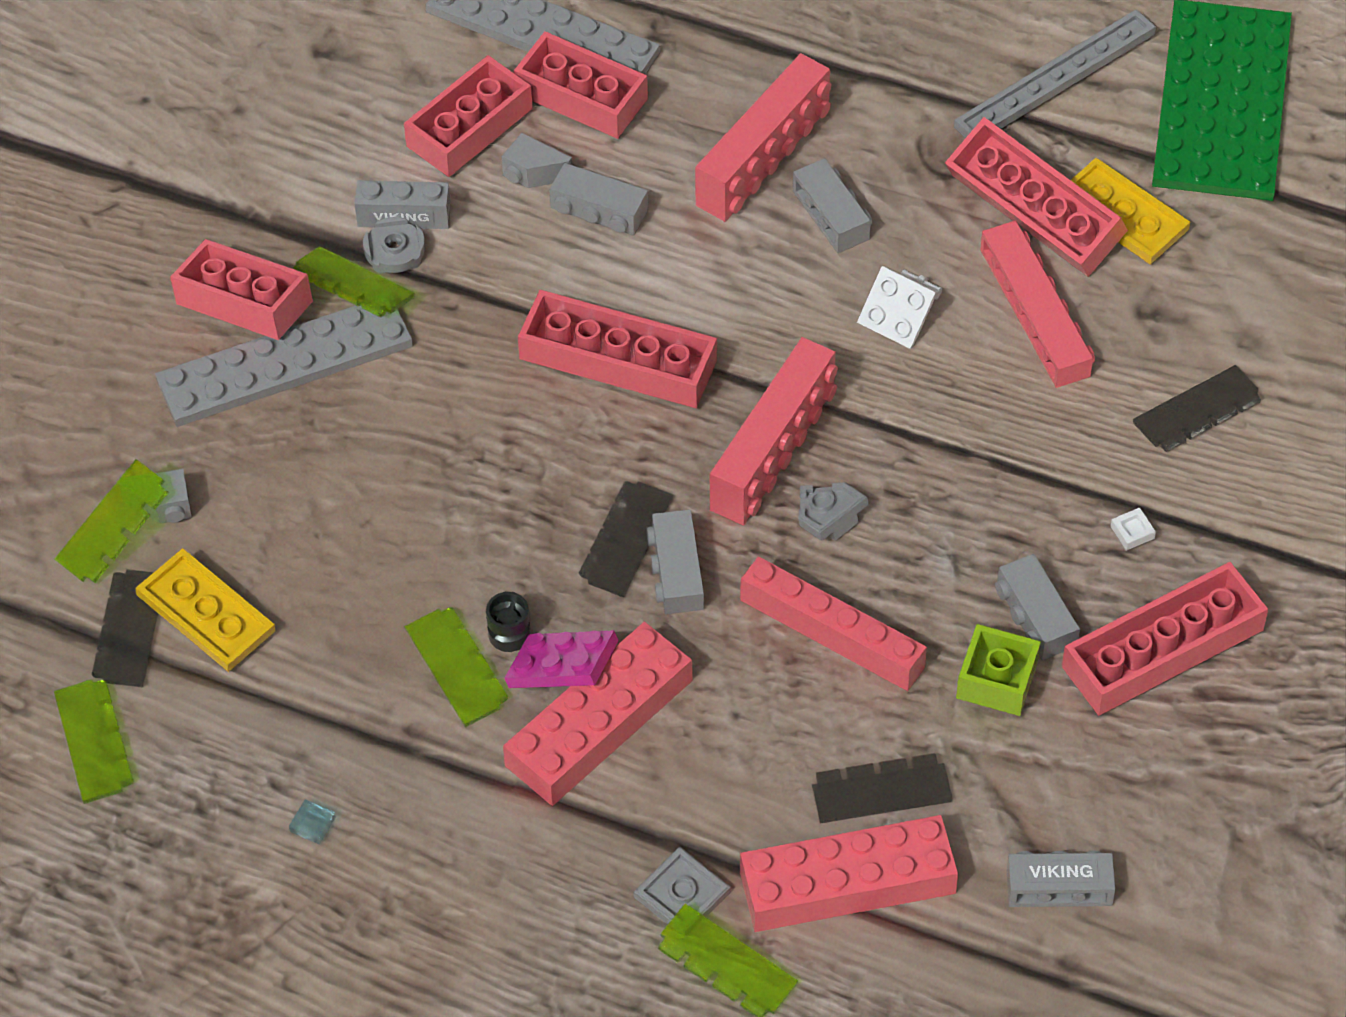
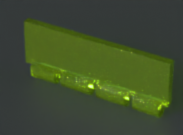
(353, 282)
(104, 528)
(457, 665)
(94, 739)
(735, 964)

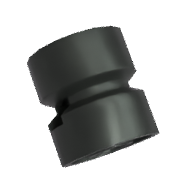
(507, 621)

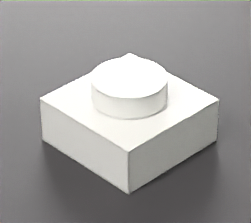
(1133, 529)

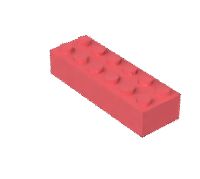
(762, 137)
(1036, 196)
(617, 348)
(773, 431)
(1164, 638)
(596, 719)
(848, 873)

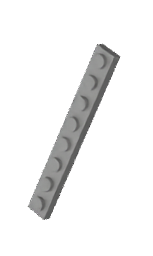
(1059, 73)

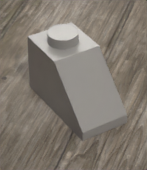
(532, 162)
(176, 504)

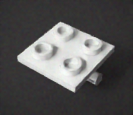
(898, 305)

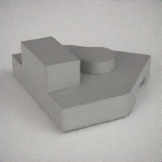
(830, 509)

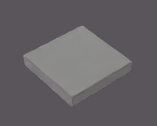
(678, 882)

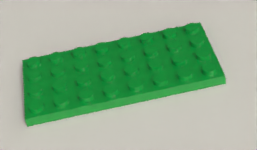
(1222, 100)

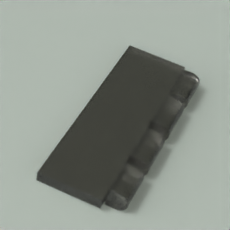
(1190, 411)
(623, 538)
(126, 633)
(886, 792)

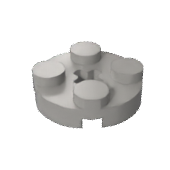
(398, 259)

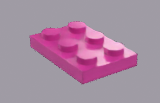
(561, 659)

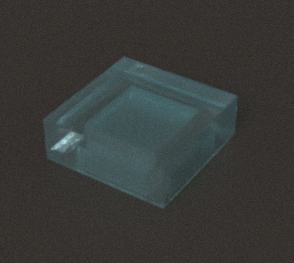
(312, 821)

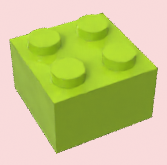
(998, 669)

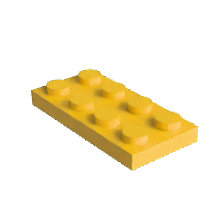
(1149, 222)
(205, 609)

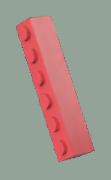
(1037, 304)
(833, 623)

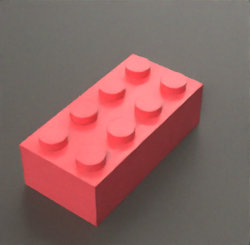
(583, 84)
(468, 116)
(241, 289)

